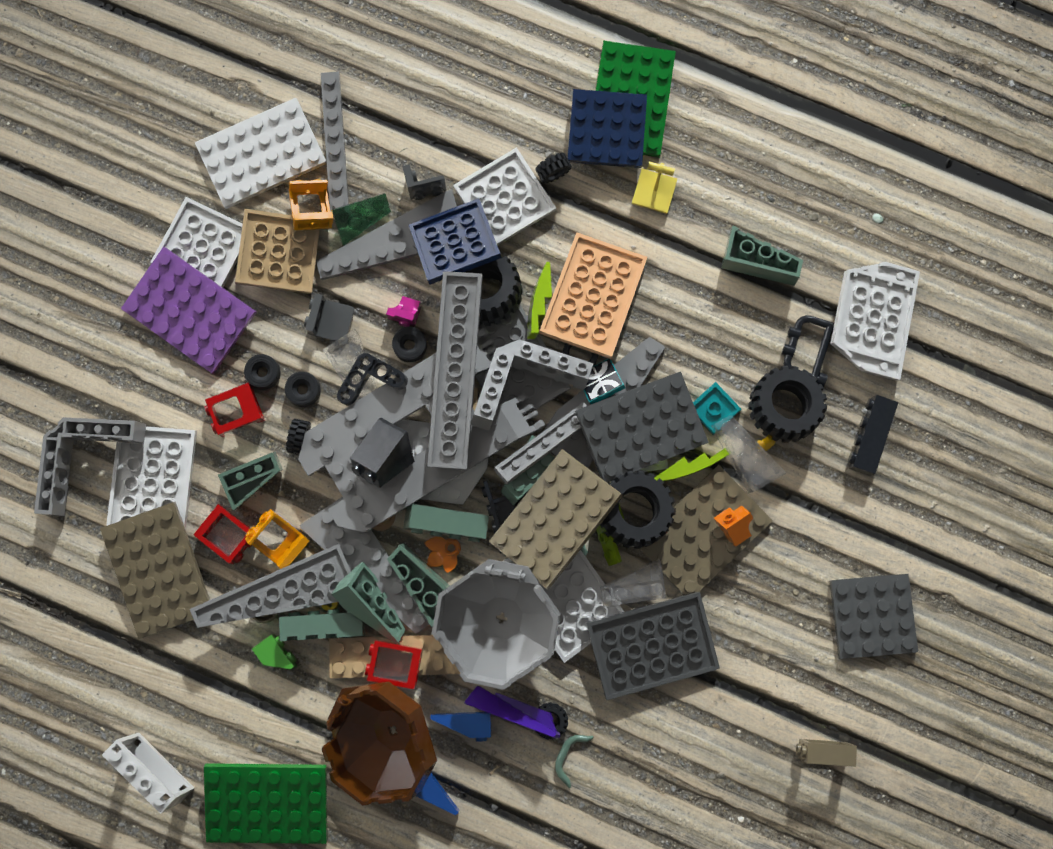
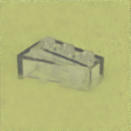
(636, 586)

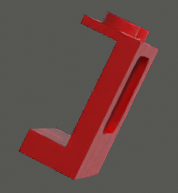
(248, 403)

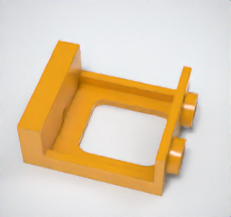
(310, 221)
(289, 547)

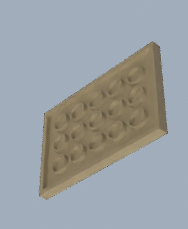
(556, 518)
(695, 545)
(155, 569)

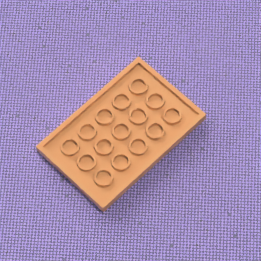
(593, 295)

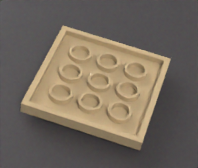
(275, 253)

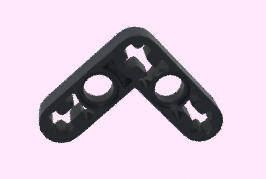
(370, 369)

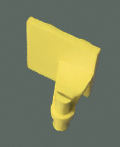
(655, 189)

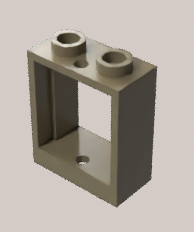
(827, 752)

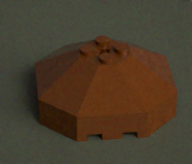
(365, 754)

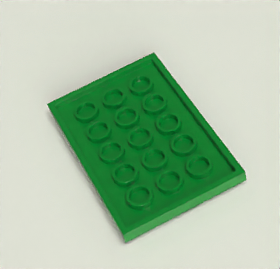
(640, 71)
(265, 803)

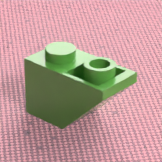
(272, 653)

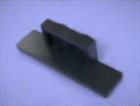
(498, 508)

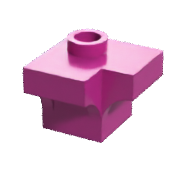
(406, 312)

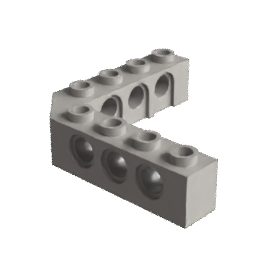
(530, 357)
(57, 455)

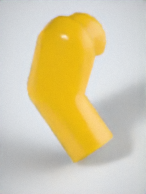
(766, 443)

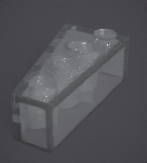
(343, 355)
(748, 458)

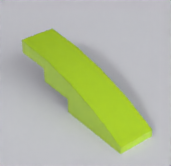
(541, 295)
(683, 468)

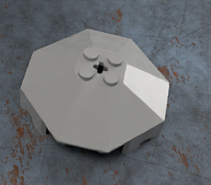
(475, 640)

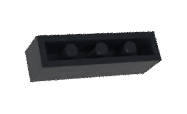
(872, 435)

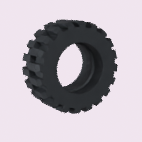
(506, 299)
(804, 388)
(661, 506)

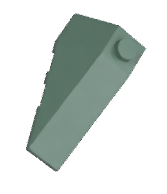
(363, 599)

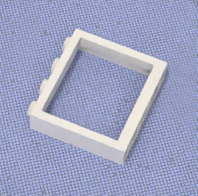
(148, 772)

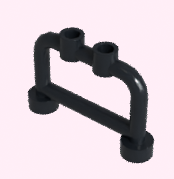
(794, 334)

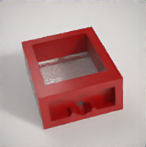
(224, 534)
(394, 664)

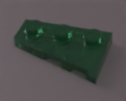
(358, 216)

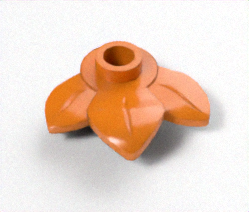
(441, 555)

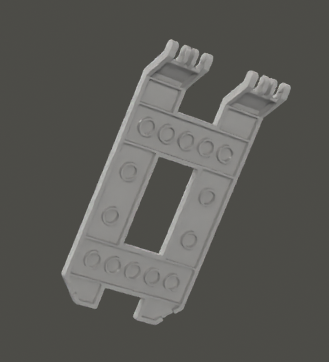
(339, 436)

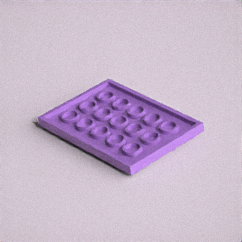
(188, 310)

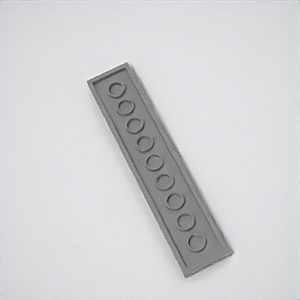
(455, 370)

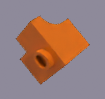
(735, 524)

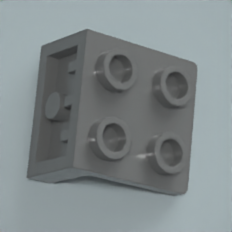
(420, 189)

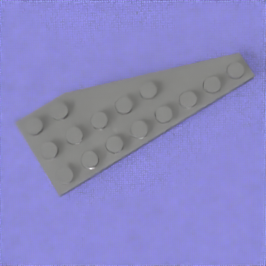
(632, 371)

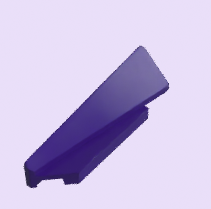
(513, 711)

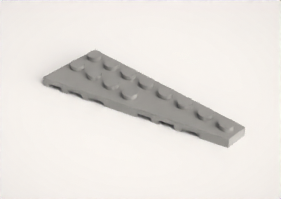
(385, 244)
(366, 548)
(288, 589)

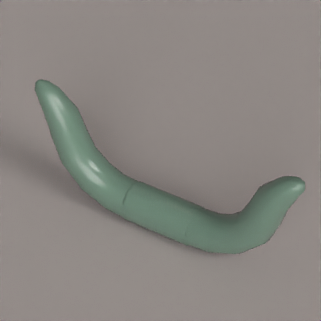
(563, 753)

